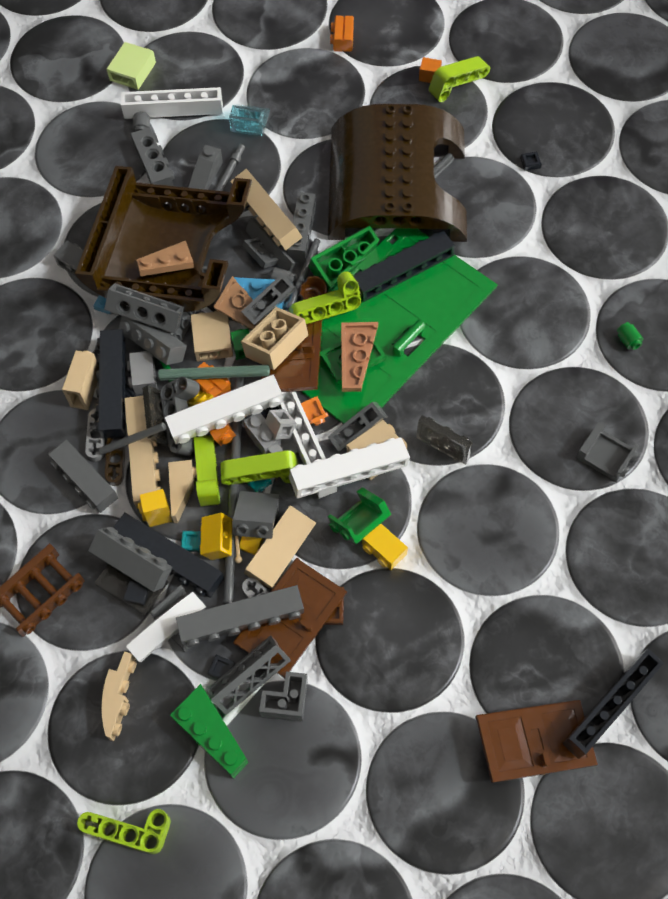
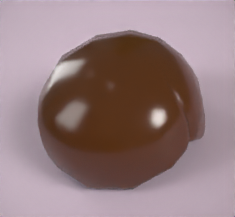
(312, 287)

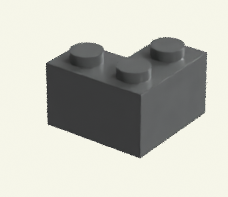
(286, 704)

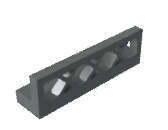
(244, 672)

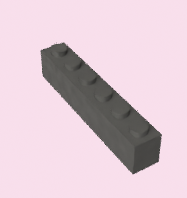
(240, 615)

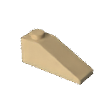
(182, 482)

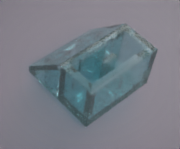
(248, 119)

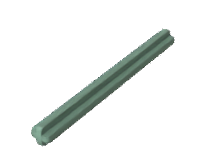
(215, 372)

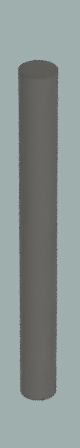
(132, 438)

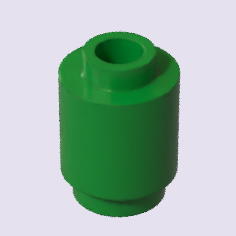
(630, 336)

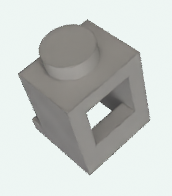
(280, 424)

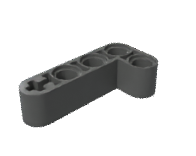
(174, 399)

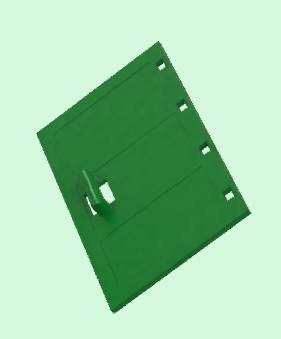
(427, 304)

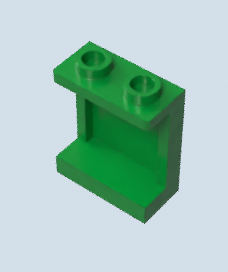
(360, 518)

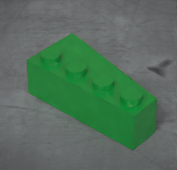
(343, 256)
(206, 727)

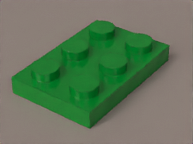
(333, 359)

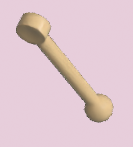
(238, 559)

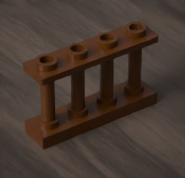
(33, 570)

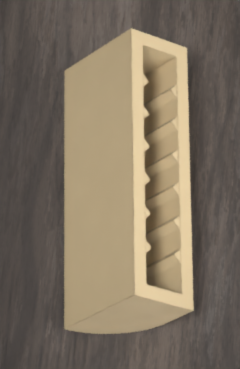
(278, 551)

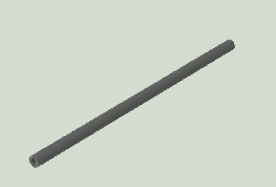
(232, 502)

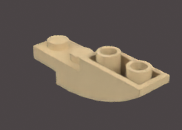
(113, 702)

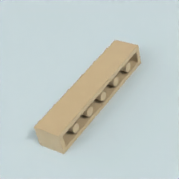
(270, 214)
(142, 452)

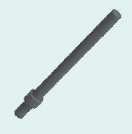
(234, 160)
(304, 271)

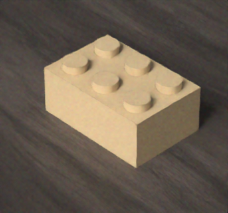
(274, 338)

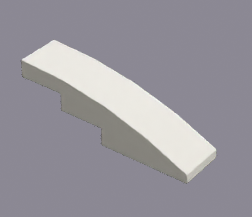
(163, 627)

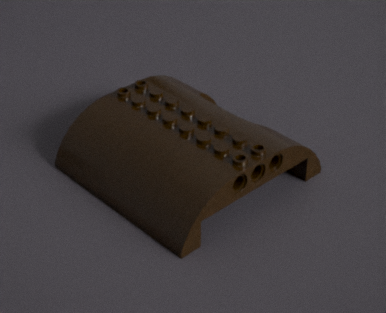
(387, 170)
(148, 218)

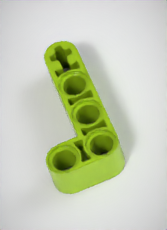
(455, 75)
(324, 302)
(206, 467)
(258, 467)
(122, 829)

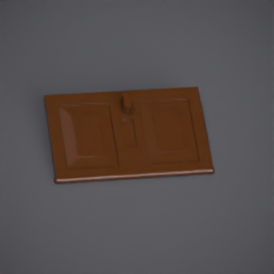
(301, 367)
(294, 636)
(531, 740)

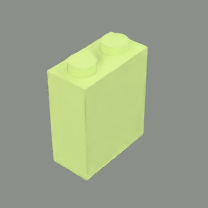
(131, 65)

